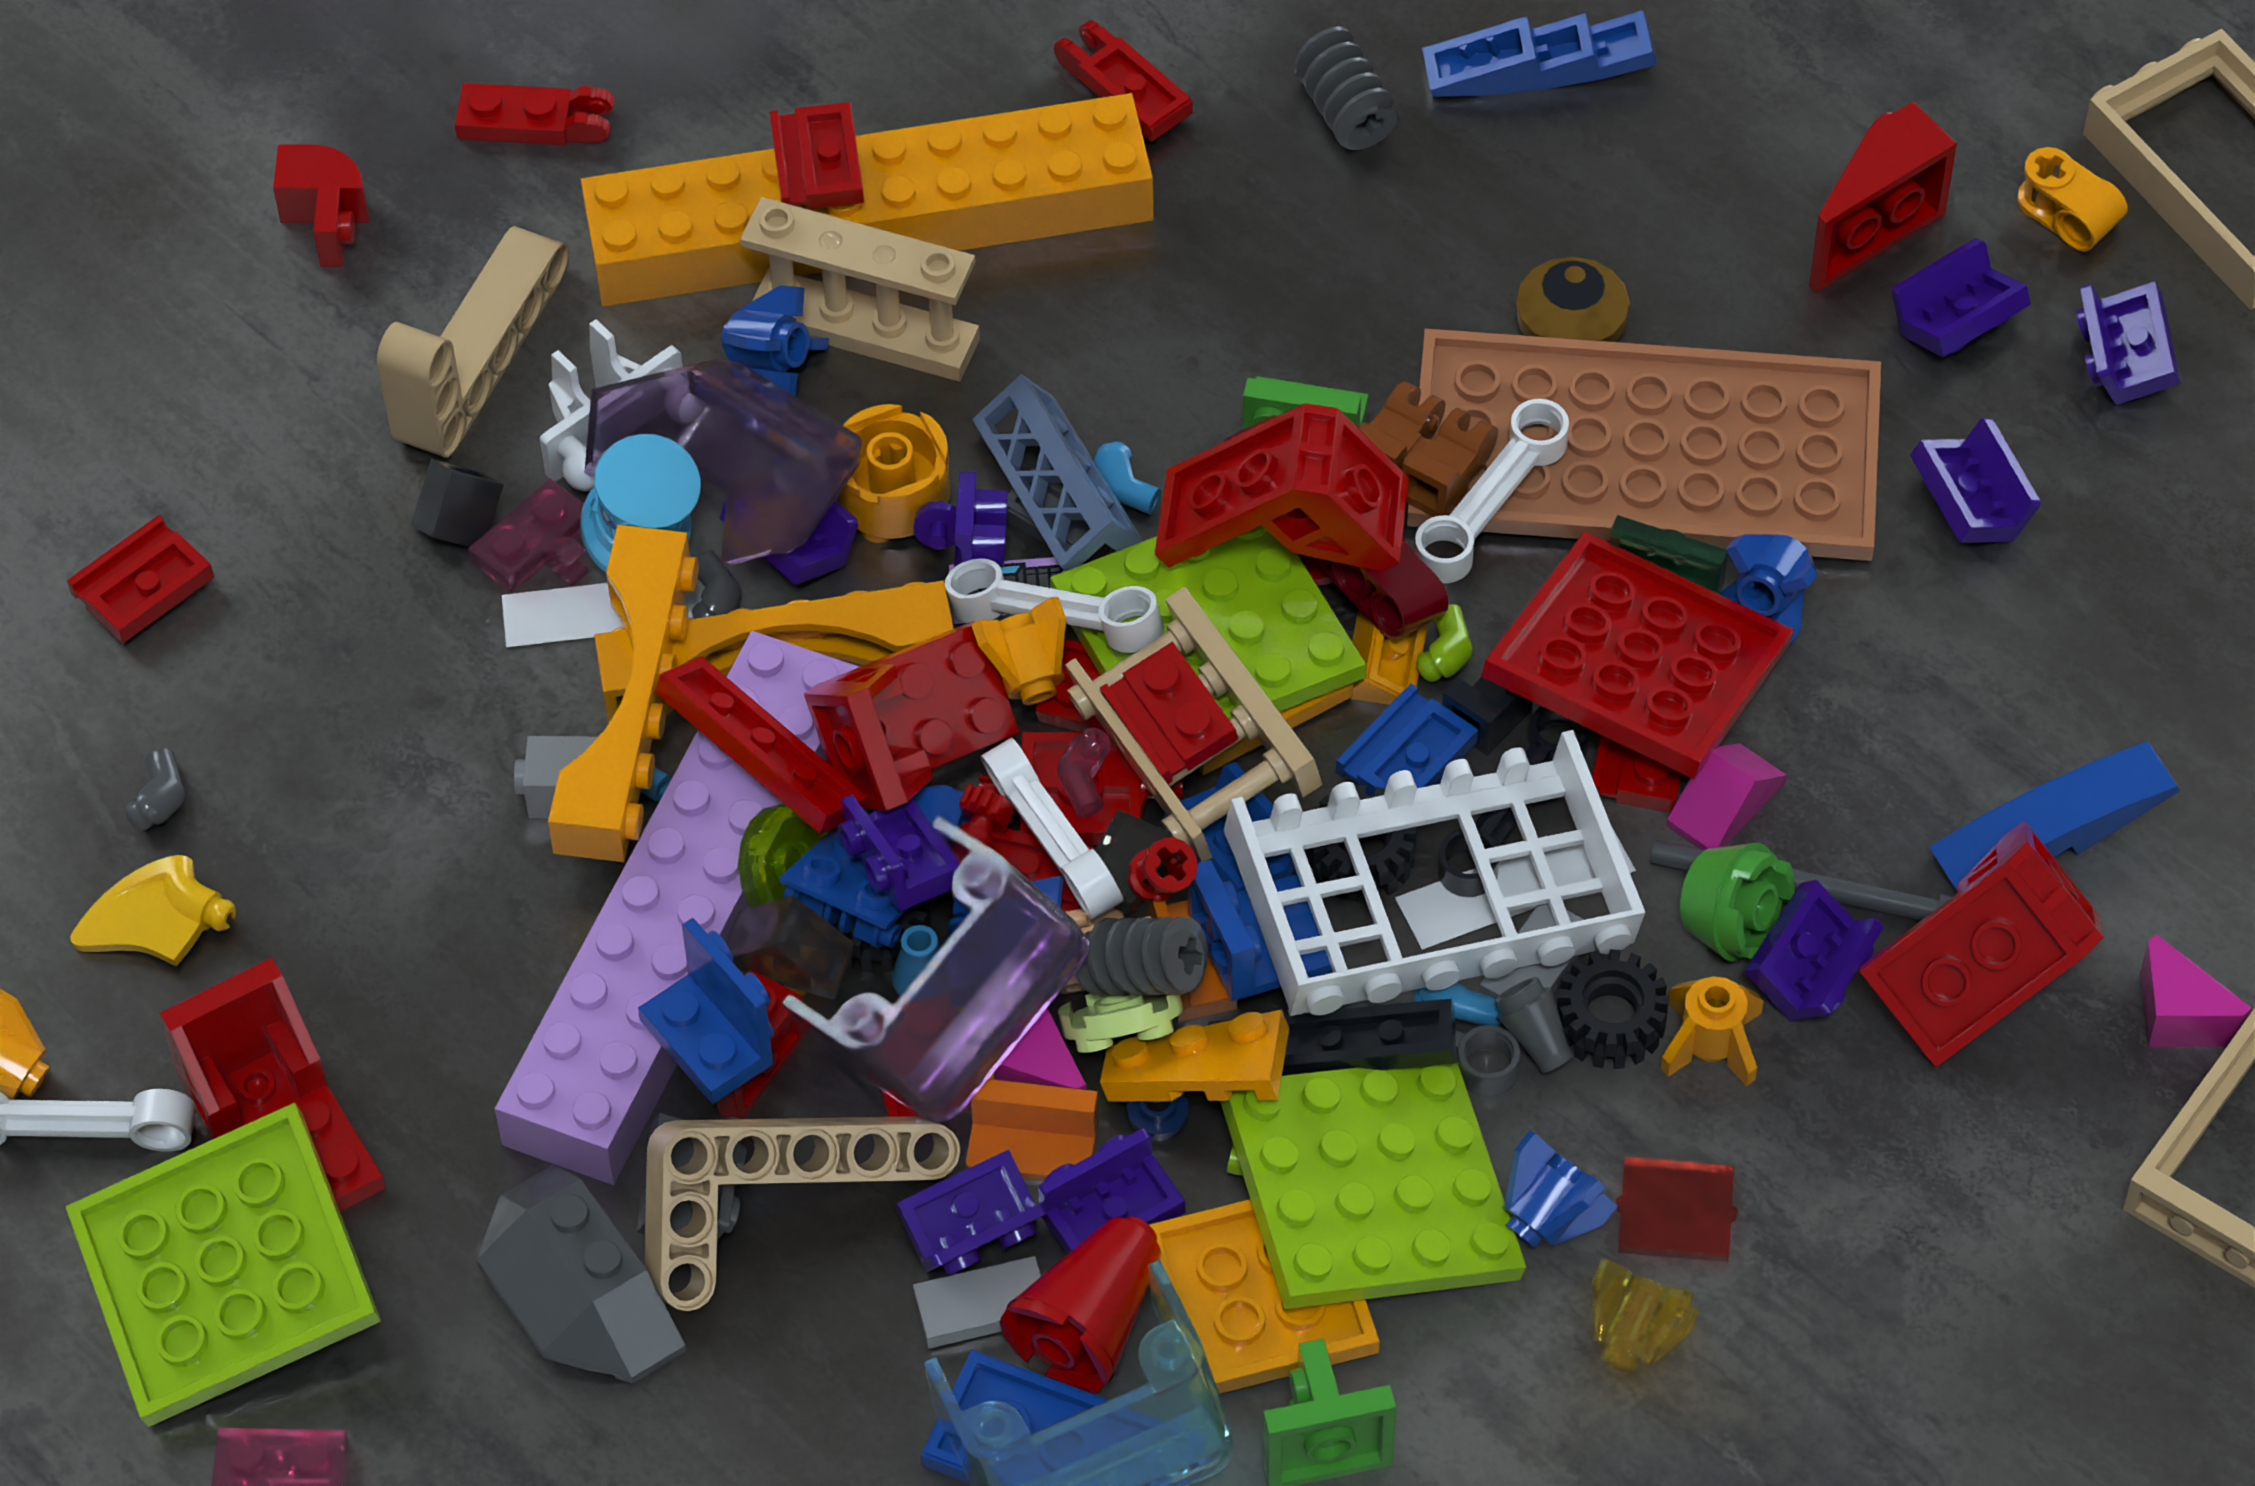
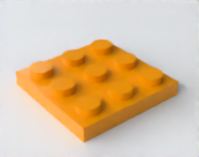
(1236, 1306)

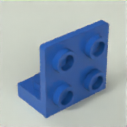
(1236, 937)
(712, 1017)

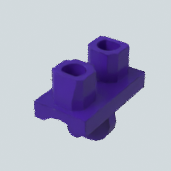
(974, 525)

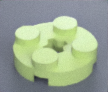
(1118, 1016)

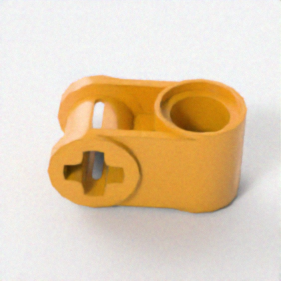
(2072, 205)

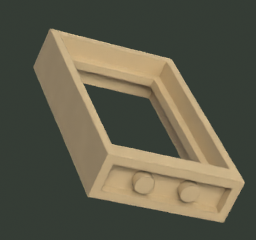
(2111, 135)
(2176, 1208)

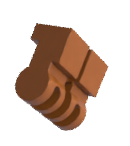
(1438, 467)

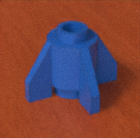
(770, 338)
(1771, 576)
(1551, 1196)

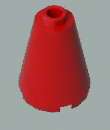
(1085, 1305)

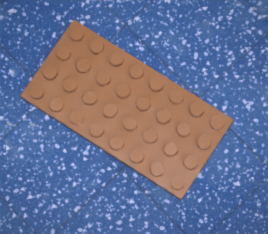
(1674, 437)

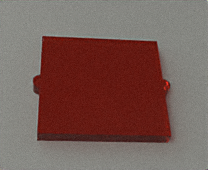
(1676, 1209)

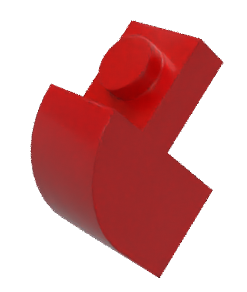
(322, 189)

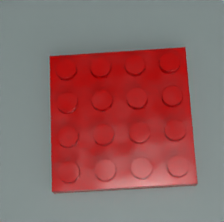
(1638, 654)

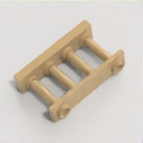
(894, 262)
(1252, 718)

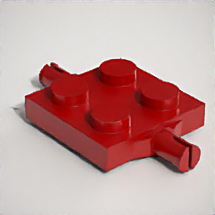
(1115, 782)

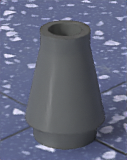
(1534, 1021)

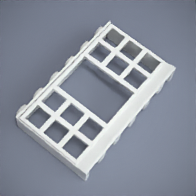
(1407, 807)

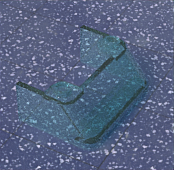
(1149, 1436)

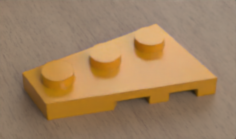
(1207, 1058)

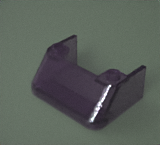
(745, 435)
(971, 996)

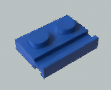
(1409, 737)

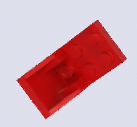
(1300, 460)
(910, 714)
(1986, 947)
(249, 1055)

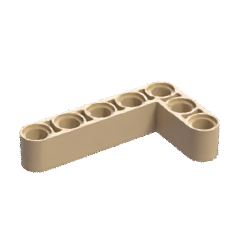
(442, 382)
(770, 1163)

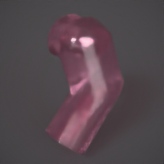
(1078, 768)

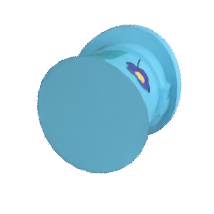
(639, 484)

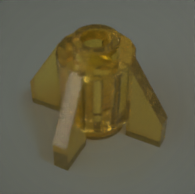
(1637, 1317)

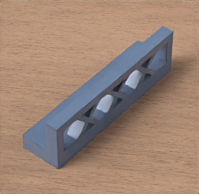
(1071, 464)

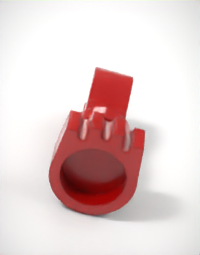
(986, 813)

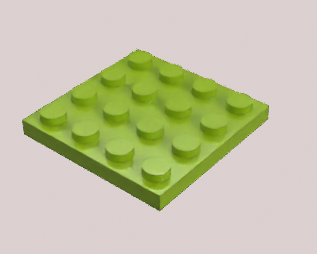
(1255, 599)
(1372, 1185)
(222, 1264)

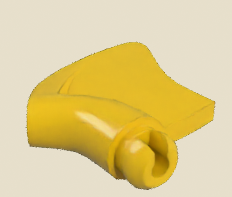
(154, 912)

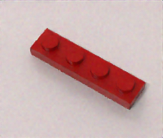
(758, 743)

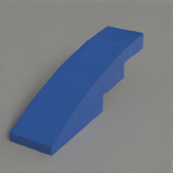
(1542, 58)
(2067, 810)

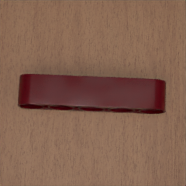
(1392, 599)

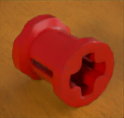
(1179, 873)

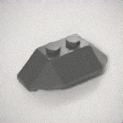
(576, 1280)

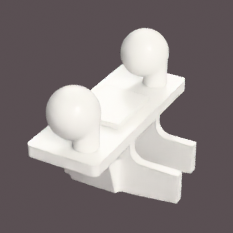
(566, 442)

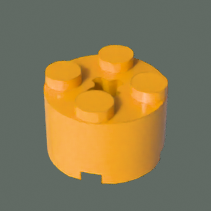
(898, 472)

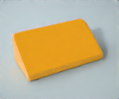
(1388, 661)

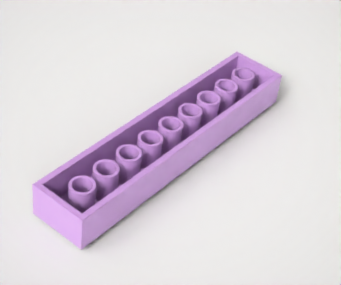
(592, 1061)

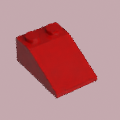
(1885, 193)

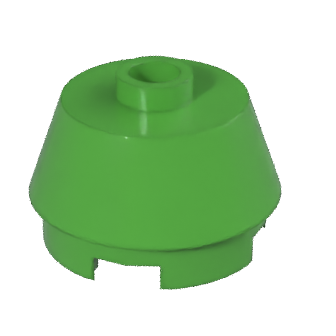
(1735, 897)

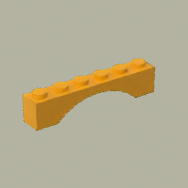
(846, 627)
(599, 791)

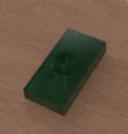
(1672, 551)

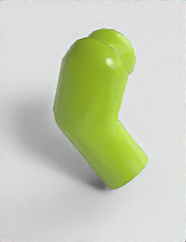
(1450, 650)

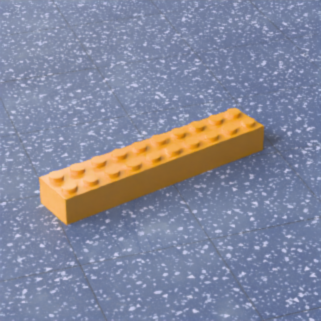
(937, 183)

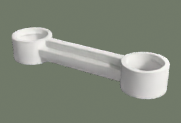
(1493, 488)
(1079, 609)
(1080, 867)
(154, 1120)

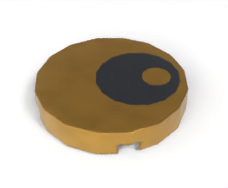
(1572, 301)

